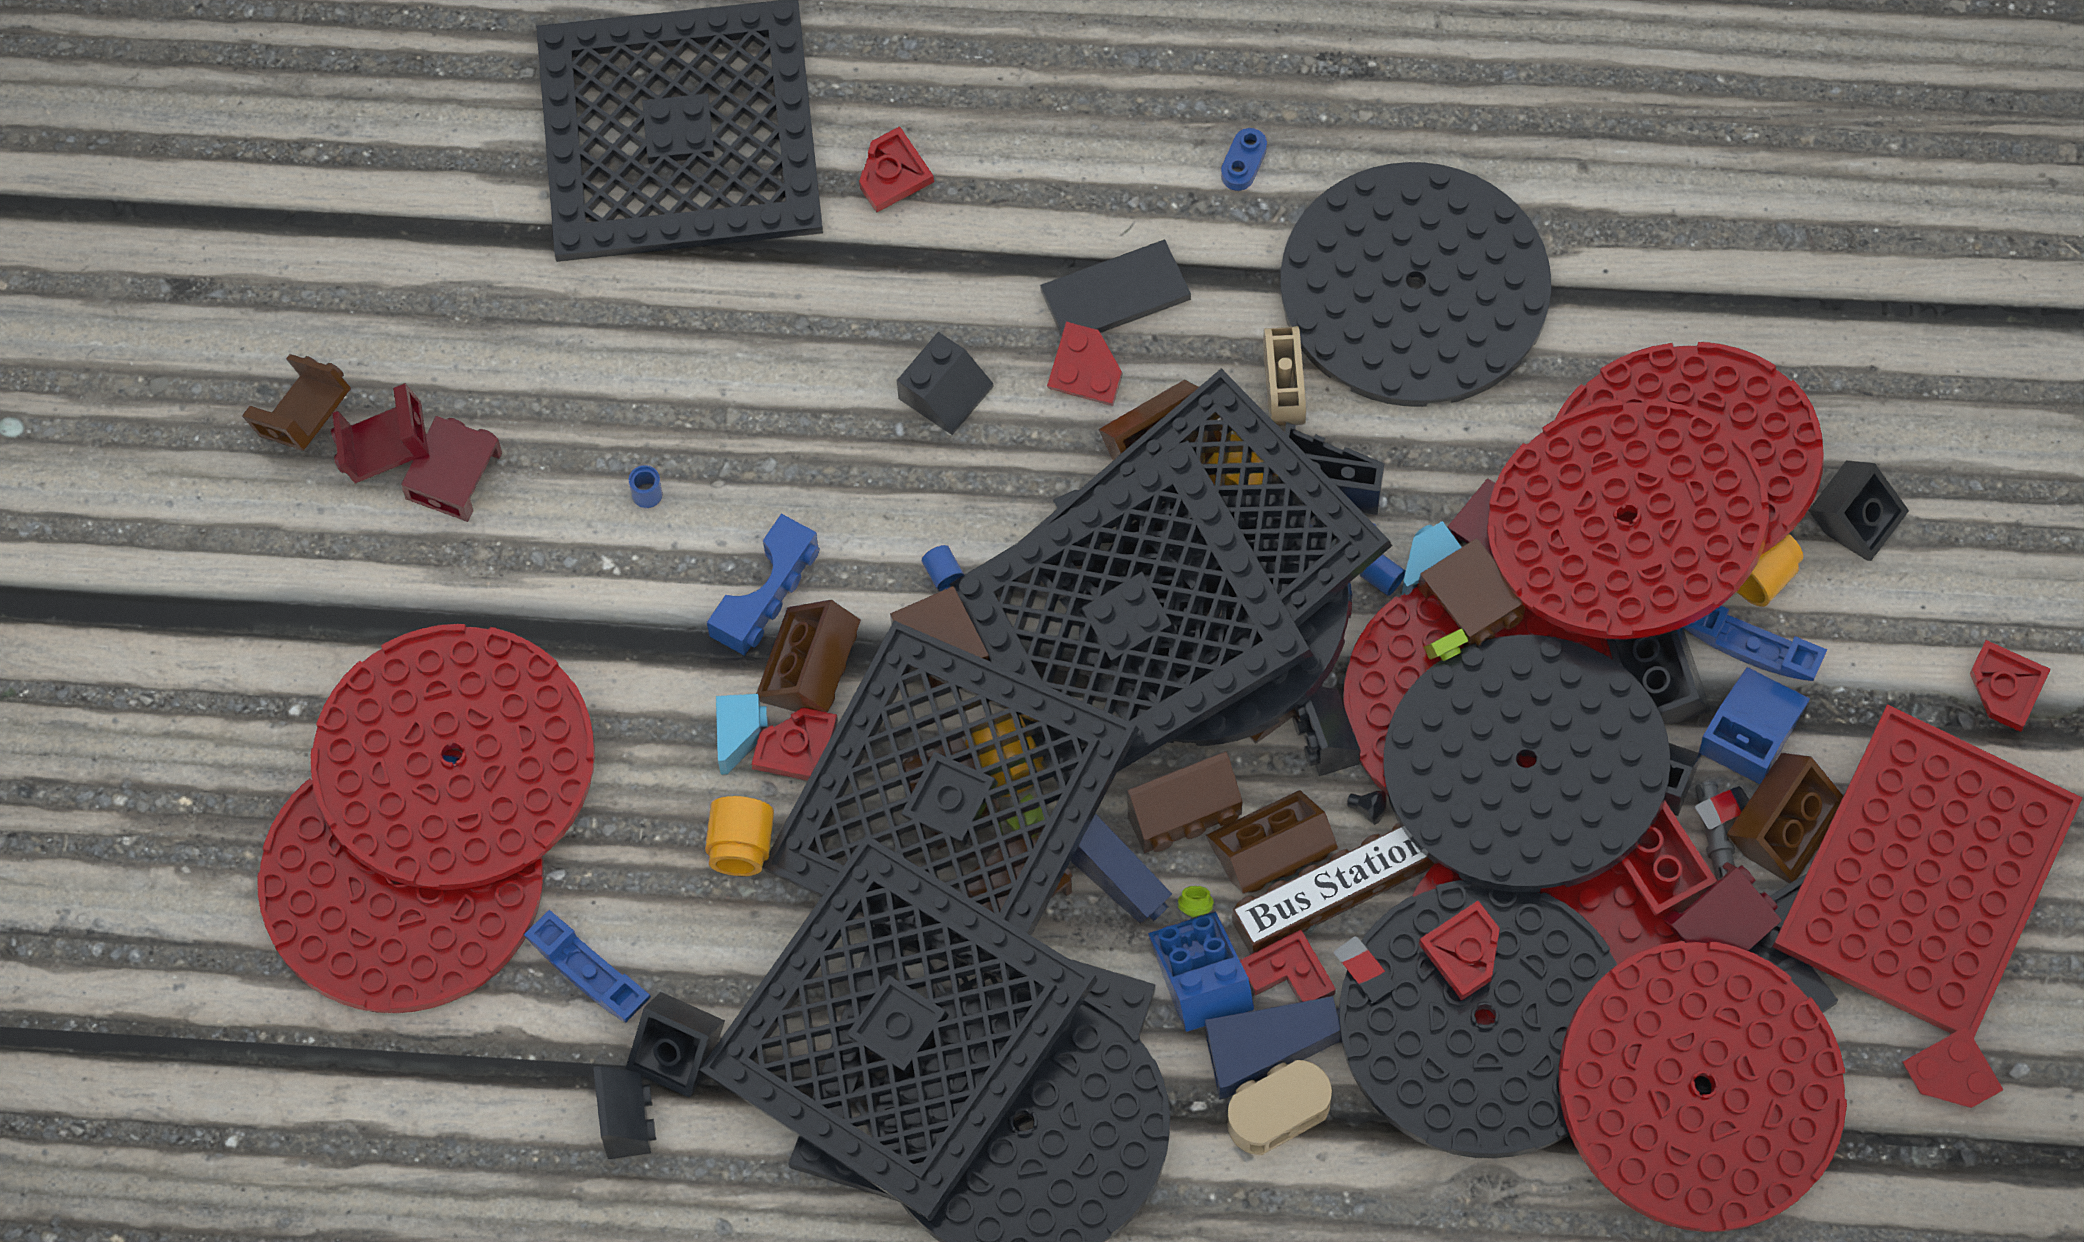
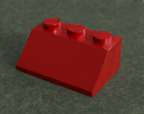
(1668, 867)

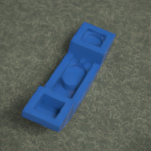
(1757, 646)
(586, 968)

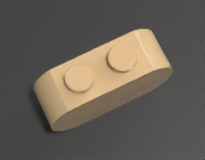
(1284, 375)
(1278, 1106)

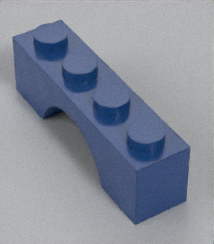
(741, 619)

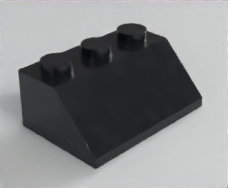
(1666, 671)

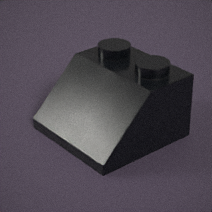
(943, 383)
(1859, 508)
(673, 1043)
(623, 1112)

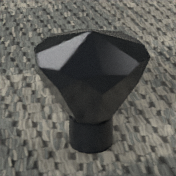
(1370, 805)

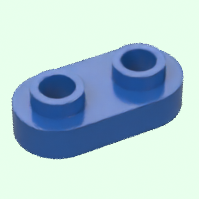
(1243, 156)

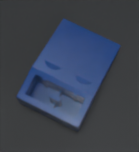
(1753, 725)
(1201, 970)

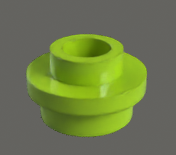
(1195, 901)

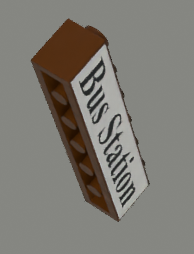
(1329, 888)

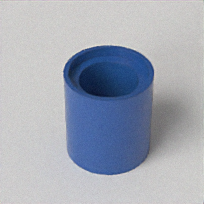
(645, 475)
(942, 567)
(1384, 575)

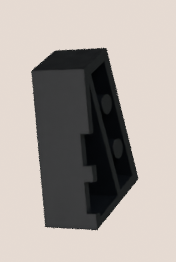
(1349, 470)

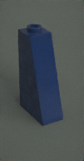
(1120, 872)
(1256, 1041)

